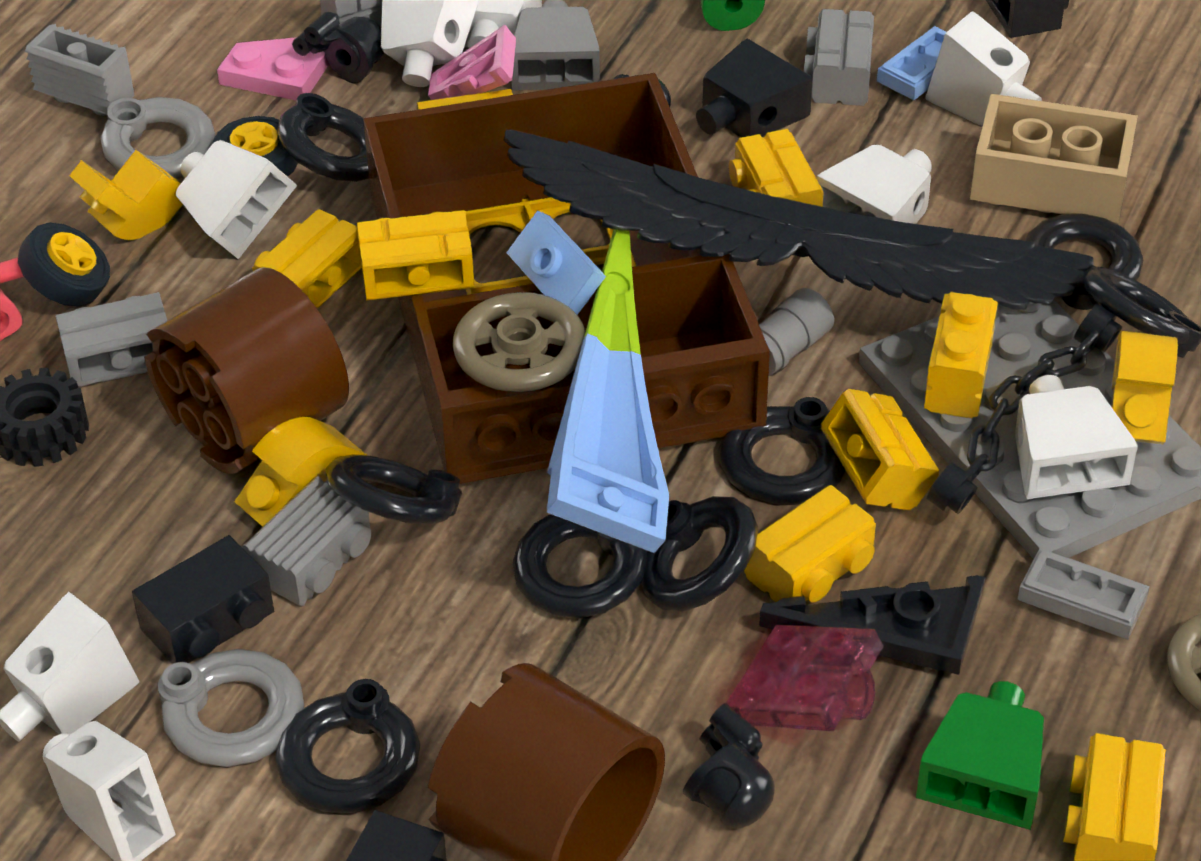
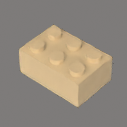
(1053, 157)

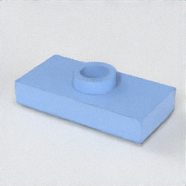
(913, 67)
(555, 262)

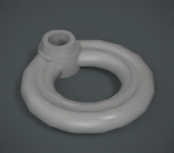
(130, 117)
(185, 692)

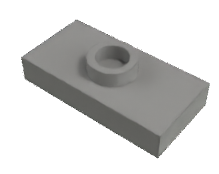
(1083, 593)

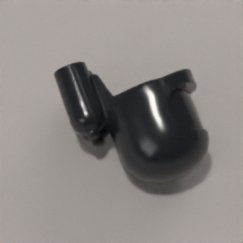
(347, 47)
(732, 778)

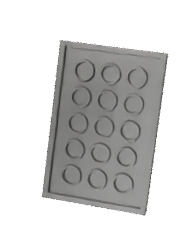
(1064, 524)

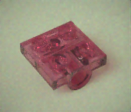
(809, 678)

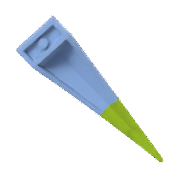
(606, 447)

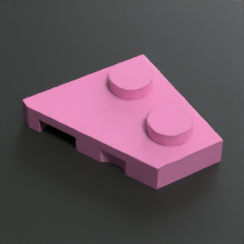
(271, 68)
(478, 68)

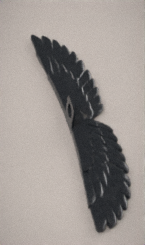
(753, 226)

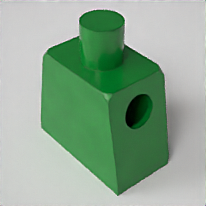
(986, 757)

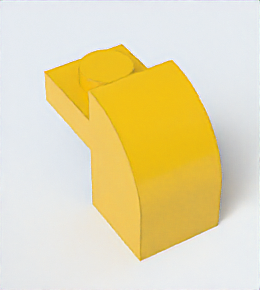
(132, 202)
(1144, 383)
(290, 459)

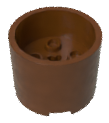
(246, 366)
(545, 775)

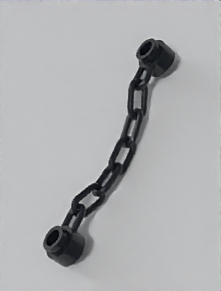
(954, 485)

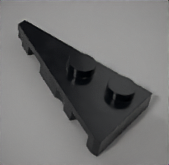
(911, 620)

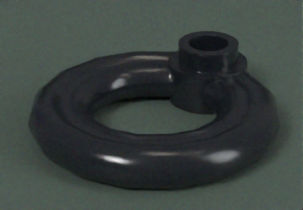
(310, 117)
(1115, 238)
(1141, 307)
(804, 421)
(434, 494)
(683, 530)
(574, 601)
(349, 709)

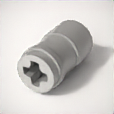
(795, 326)

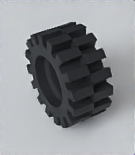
(47, 435)

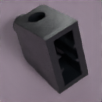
(753, 93)

